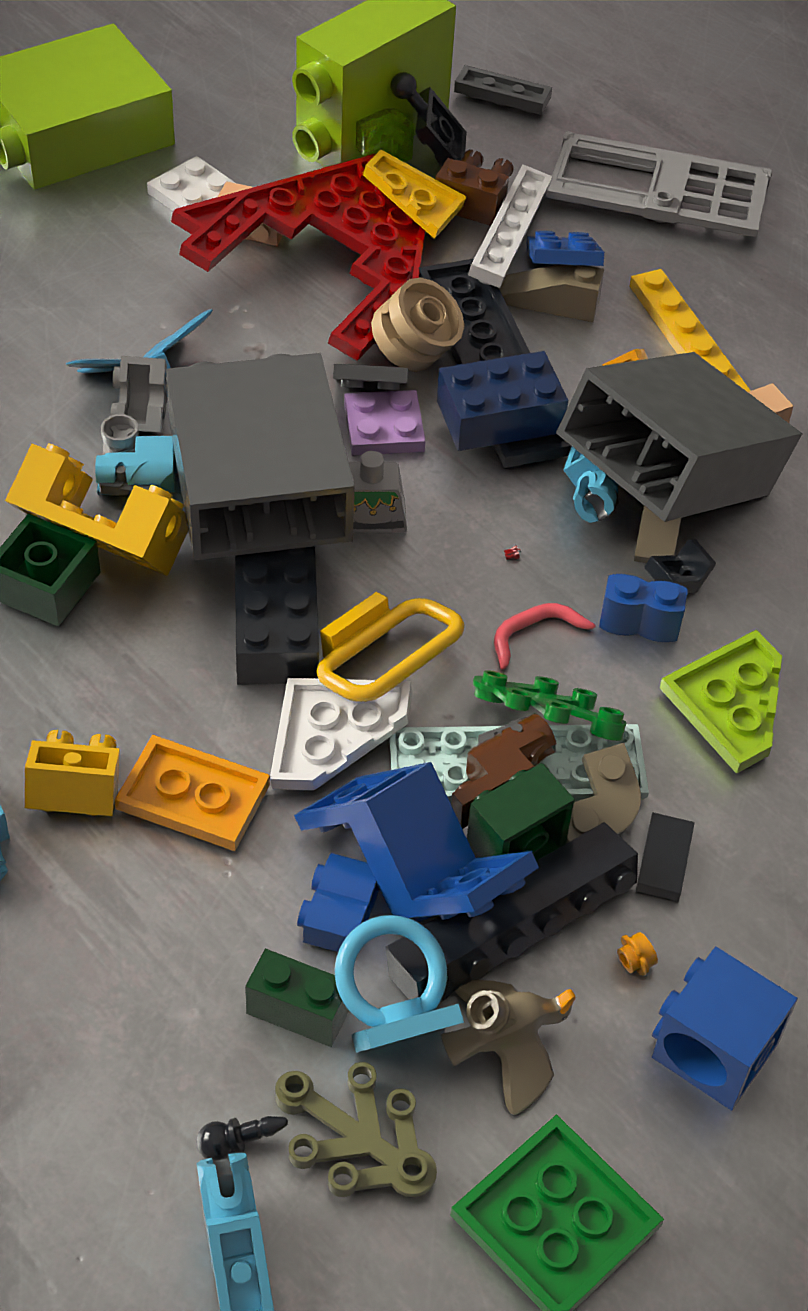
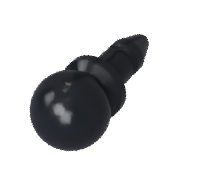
(220, 1139)

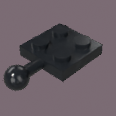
(435, 122)

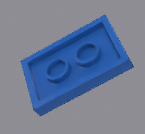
(574, 250)

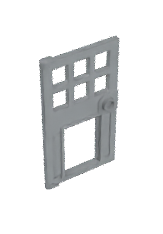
(667, 185)

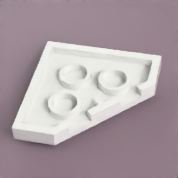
(328, 733)

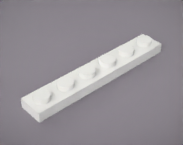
(510, 226)

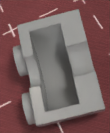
(141, 391)

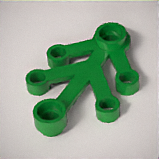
(556, 708)

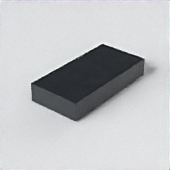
(665, 856)

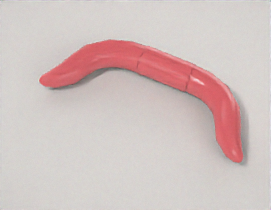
(530, 617)

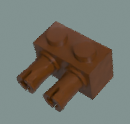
(482, 187)

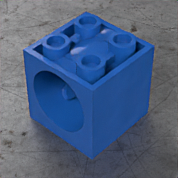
(721, 1026)

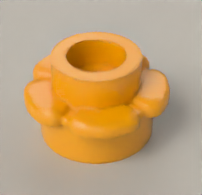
(637, 953)

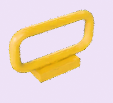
(365, 625)

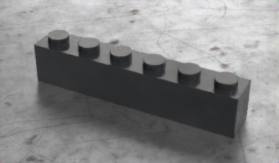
(563, 888)

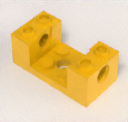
(55, 487)

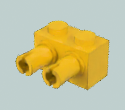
(72, 775)

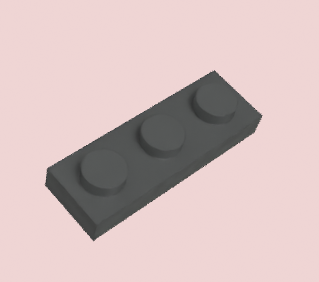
(503, 89)

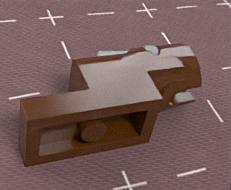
(500, 756)

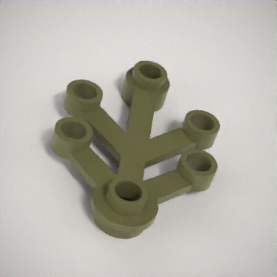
(359, 1136)

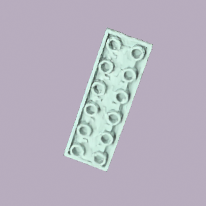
(450, 746)

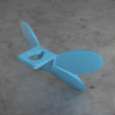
(157, 351)

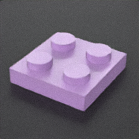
(384, 422)

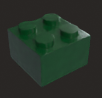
(46, 569)
(521, 816)

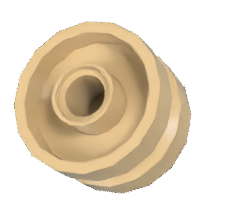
(417, 324)

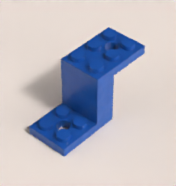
(417, 844)

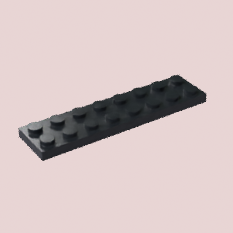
(489, 335)

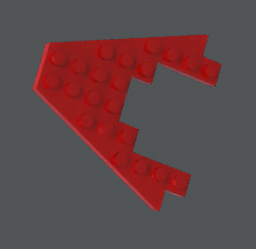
(337, 204)

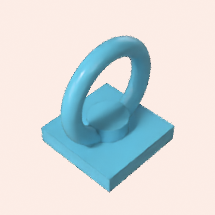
(402, 1018)

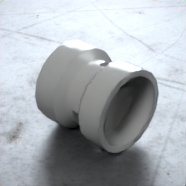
(119, 433)

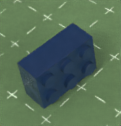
(501, 400)

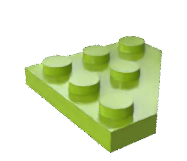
(731, 698)

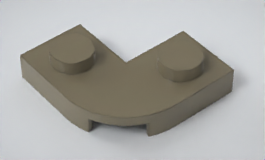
(614, 789)

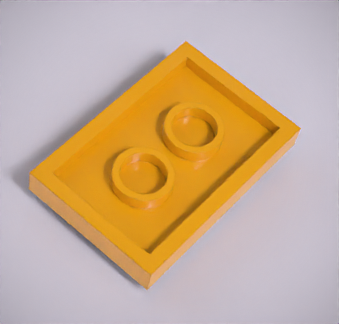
(193, 792)

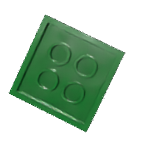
(556, 1218)

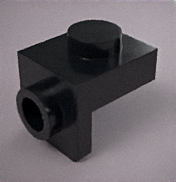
(687, 568)

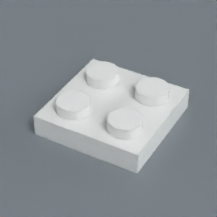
(187, 184)

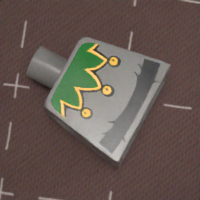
(378, 495)

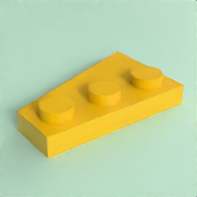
(414, 192)

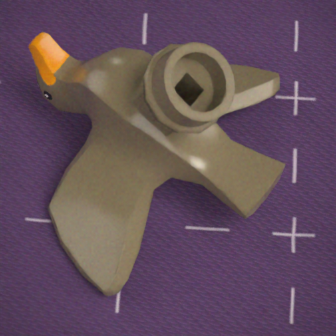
(509, 1025)

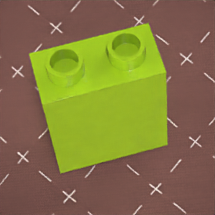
(349, 69)
(80, 106)

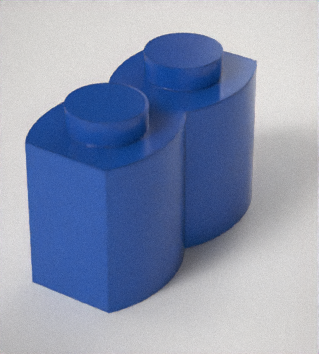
(643, 608)
(341, 901)

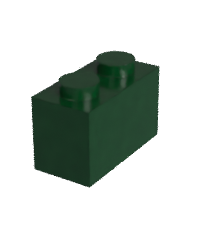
(295, 997)

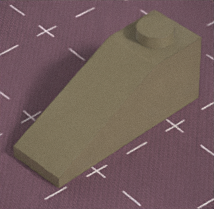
(556, 290)

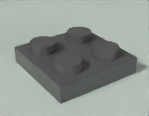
(354, 376)

